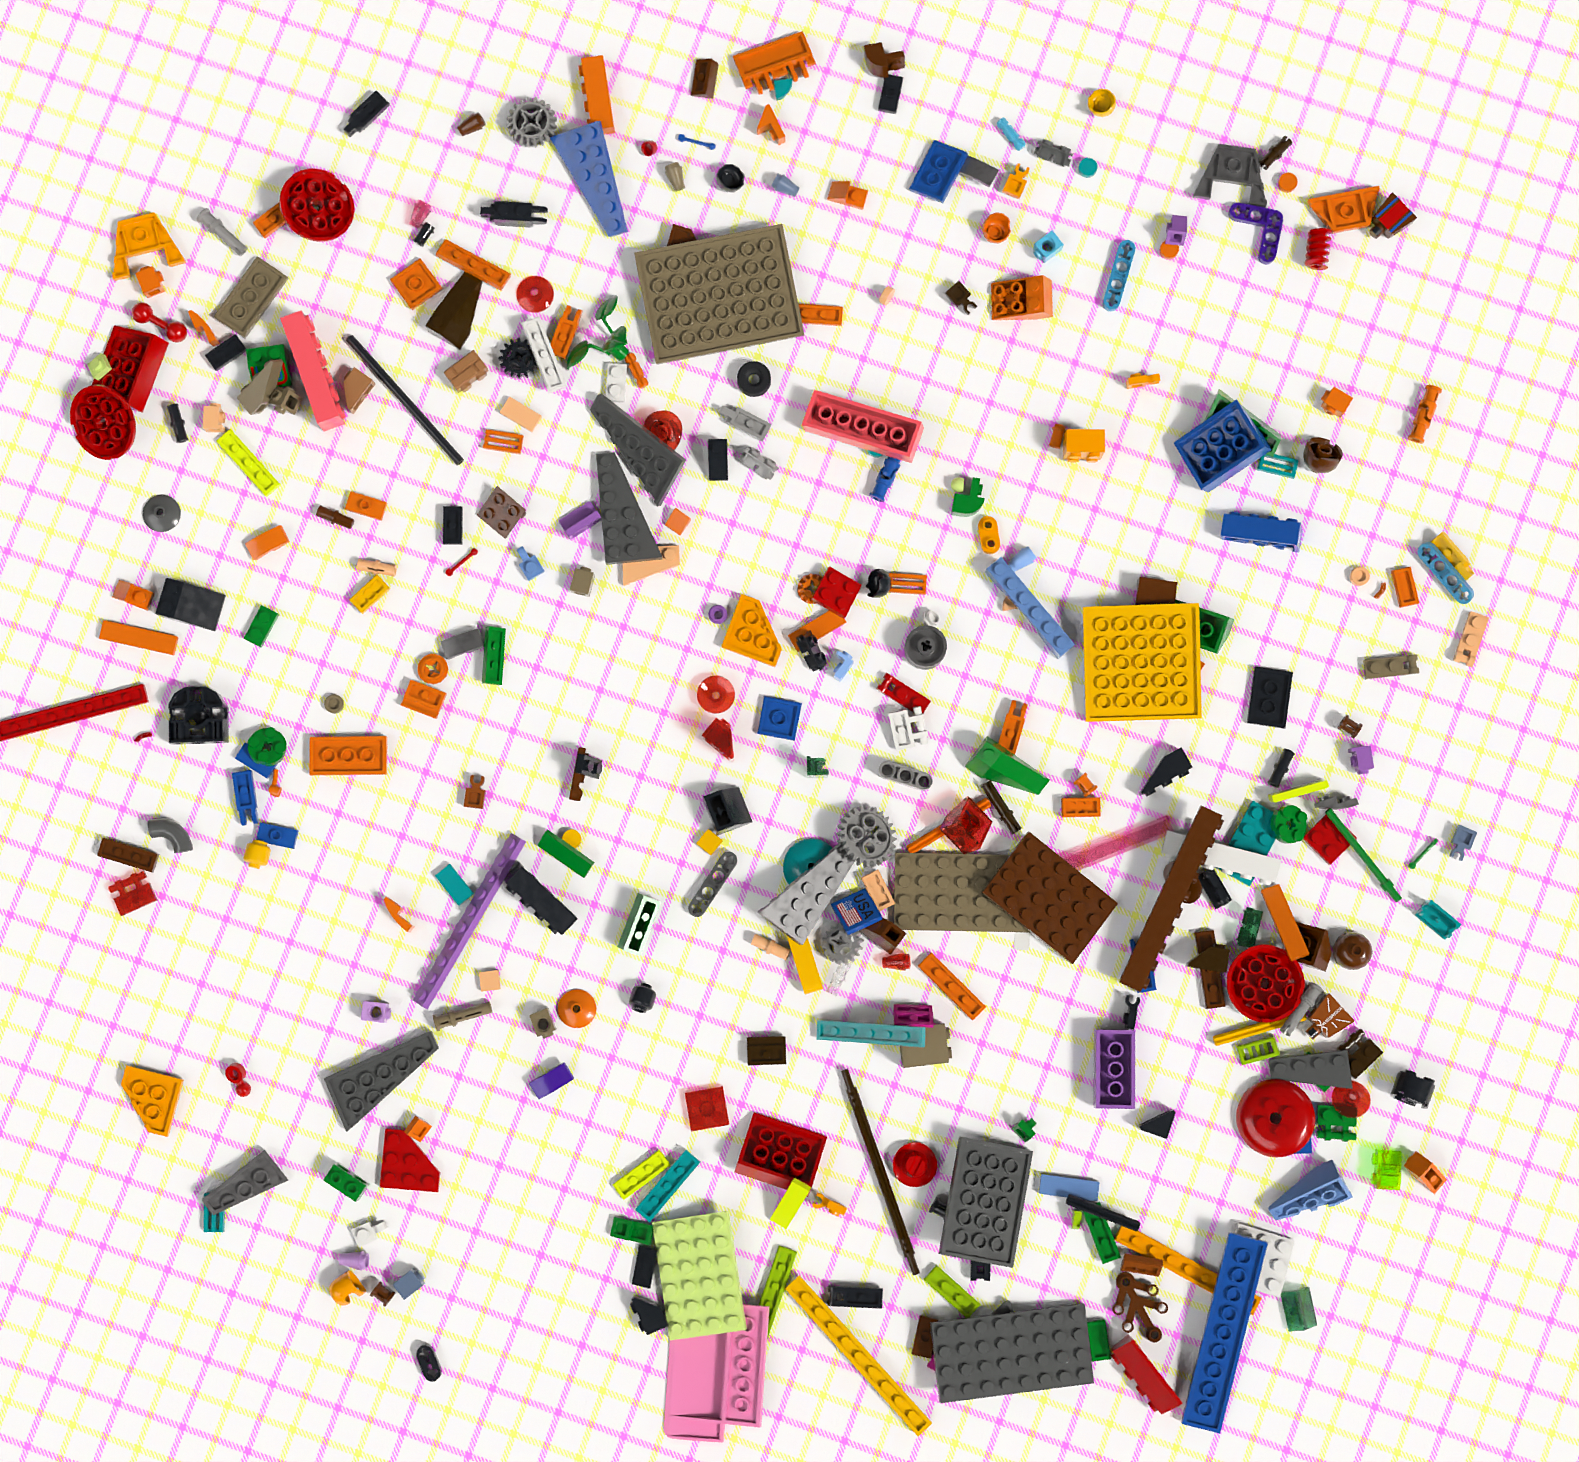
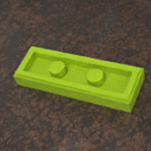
(952, 1291)

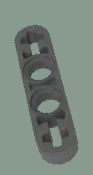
(709, 882)

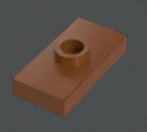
(1141, 1265)

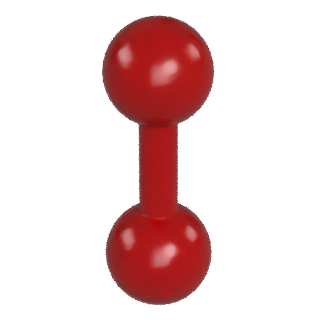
(143, 314)

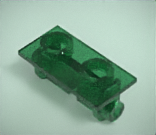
(1250, 927)

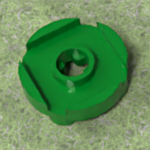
(269, 736)
(1298, 824)

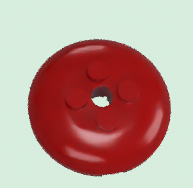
(326, 192)
(103, 422)
(1284, 979)
(1279, 1097)

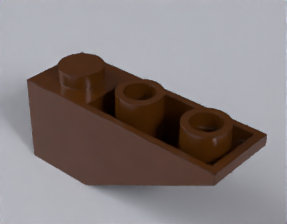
(884, 934)

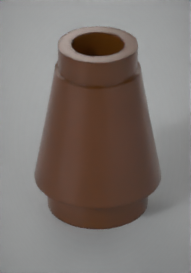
(472, 124)

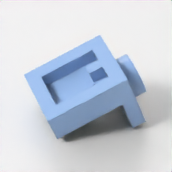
(842, 669)

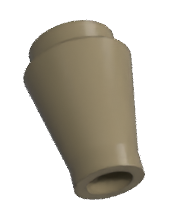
(675, 175)

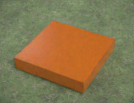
(416, 284)

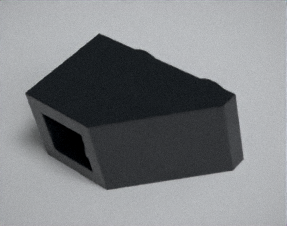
(650, 1314)

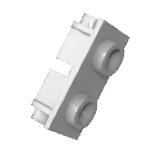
(754, 458)

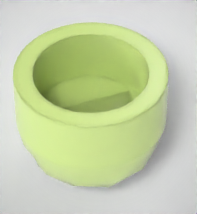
(958, 484)

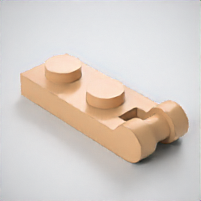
(1471, 638)

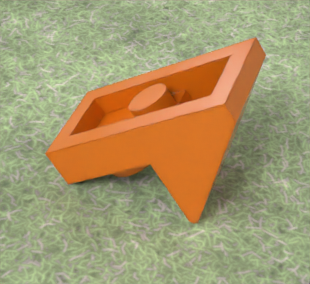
(769, 121)
(848, 195)
(133, 595)

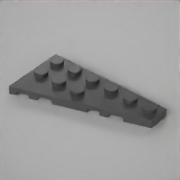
(642, 450)
(623, 523)

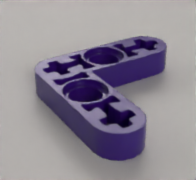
(1264, 222)

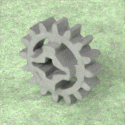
(839, 935)

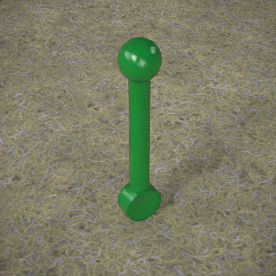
(1412, 865)

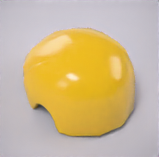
(1101, 102)

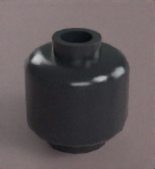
(642, 998)

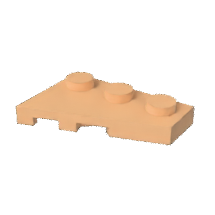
(640, 570)

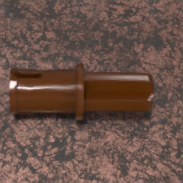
(335, 517)

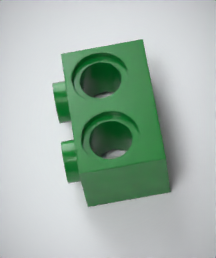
(346, 1182)

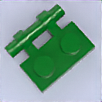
(1328, 1116)

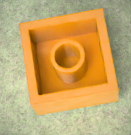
(1083, 445)

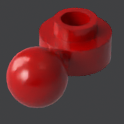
(236, 1073)

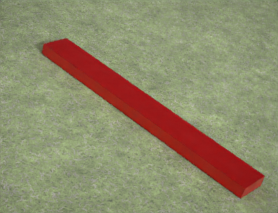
(73, 712)

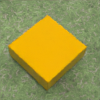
(709, 842)

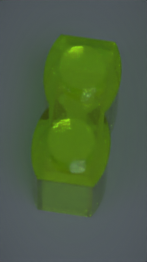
(1387, 1169)

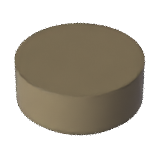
(334, 704)

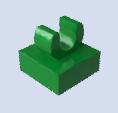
(1024, 1129)

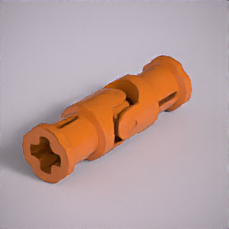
(1424, 414)

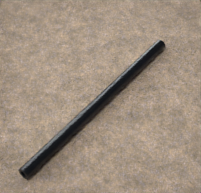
(405, 400)

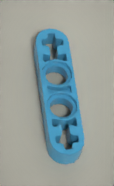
(1118, 275)
(1442, 575)

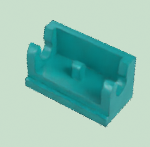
(1437, 919)

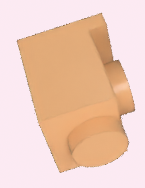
(213, 418)

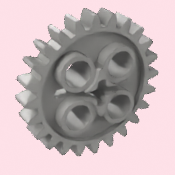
(855, 822)

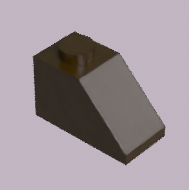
(1211, 959)

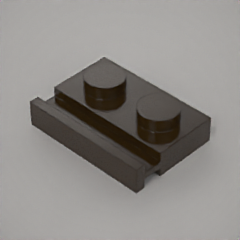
(766, 1050)

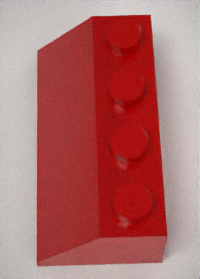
(1145, 1374)

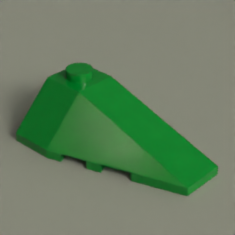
(1213, 629)
(1001, 766)

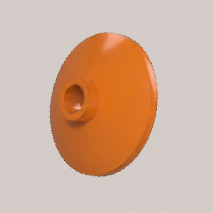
(586, 1004)

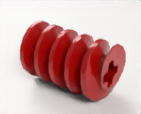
(1316, 248)

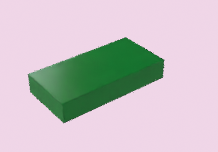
(1098, 1340)

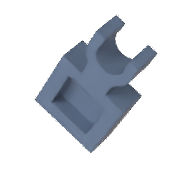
(1463, 839)

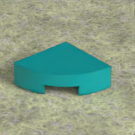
(782, 88)

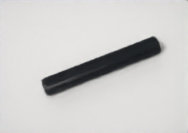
(1102, 1212)

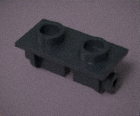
(815, 658)
(1214, 888)

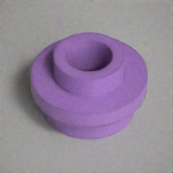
(717, 608)

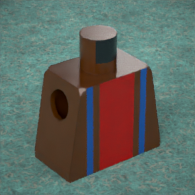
(1391, 218)

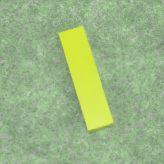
(248, 462)

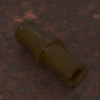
(1275, 152)

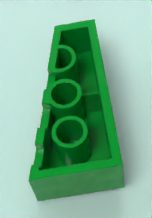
(1272, 437)

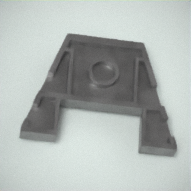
(1233, 166)

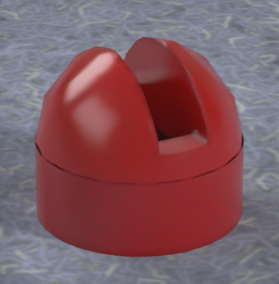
(649, 148)

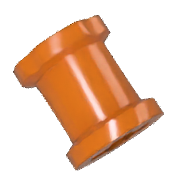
(1085, 784)

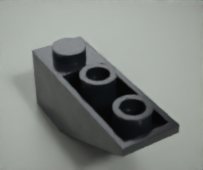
(1169, 767)

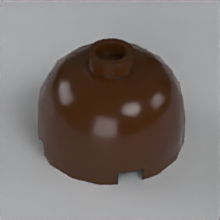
(1321, 455)
(1352, 951)

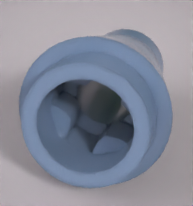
(785, 185)

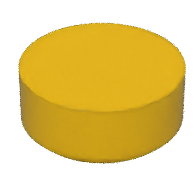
(572, 837)

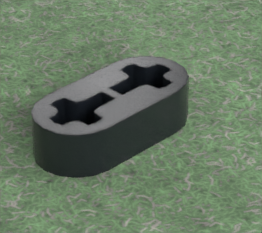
(433, 1360)

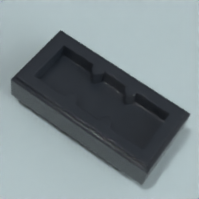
(890, 94)
(225, 352)

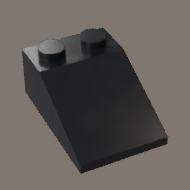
(190, 604)

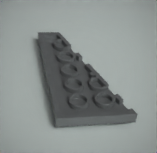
(370, 1081)

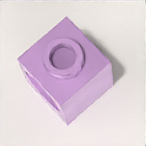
(367, 1015)

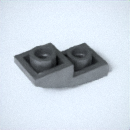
(978, 171)
(462, 643)
(1326, 802)

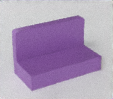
(580, 520)

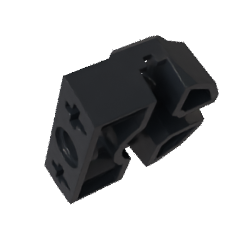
(215, 729)

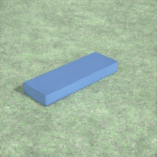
(1064, 1186)

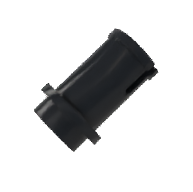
(424, 234)

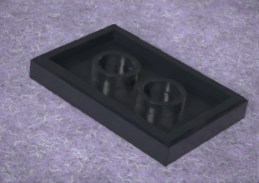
(1269, 697)

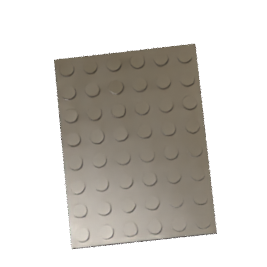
(719, 294)

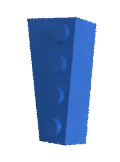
(1262, 531)

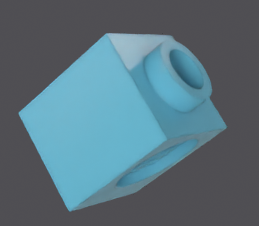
(1053, 241)

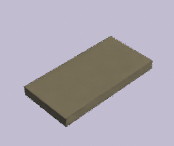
(251, 297)

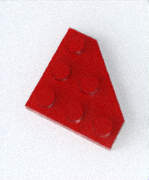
(406, 1164)

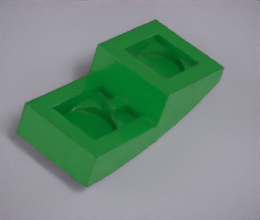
(632, 1230)

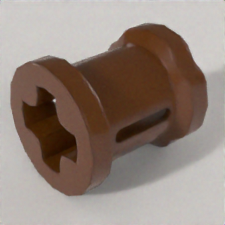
(1356, 727)
(382, 1294)

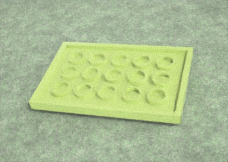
(699, 1275)

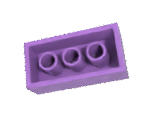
(1114, 1069)

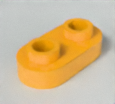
(988, 534)

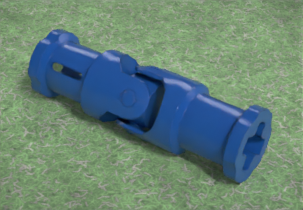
(888, 472)

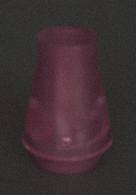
(420, 213)

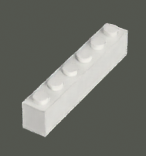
(1229, 859)

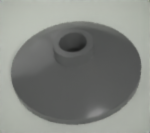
(169, 517)

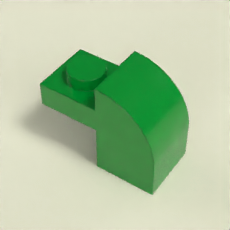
(968, 504)

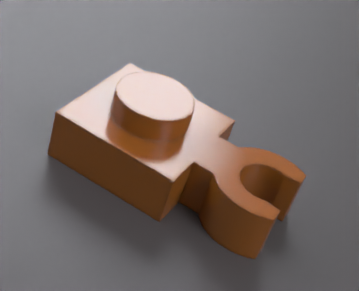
(475, 796)

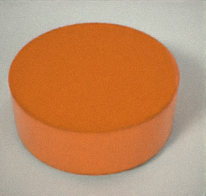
(1287, 182)
(1168, 251)

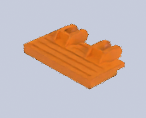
(774, 59)

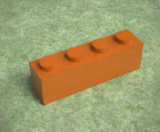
(597, 92)

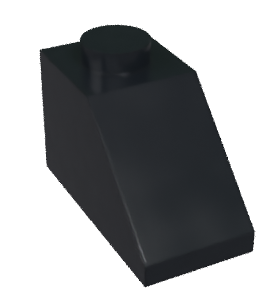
(718, 459)

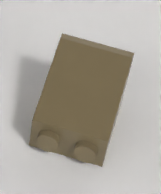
(933, 1053)

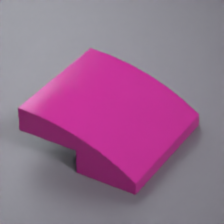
(913, 1015)

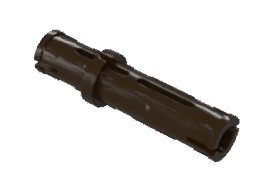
(1005, 813)

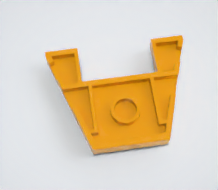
(142, 236)

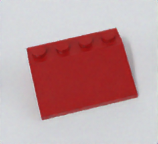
(134, 364)
(779, 1152)

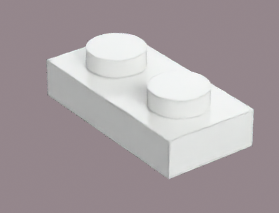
(616, 382)

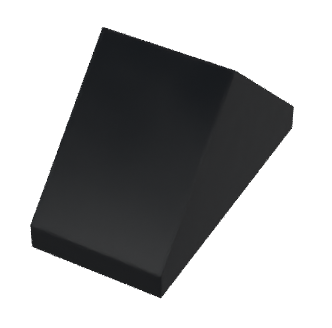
(1159, 1125)

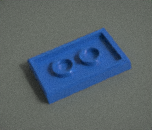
(938, 171)

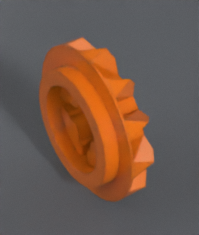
(805, 583)
(431, 660)

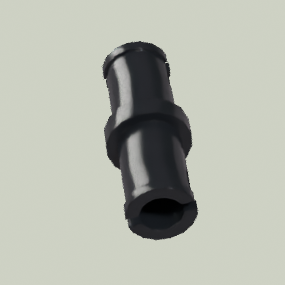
(177, 423)
(1281, 768)

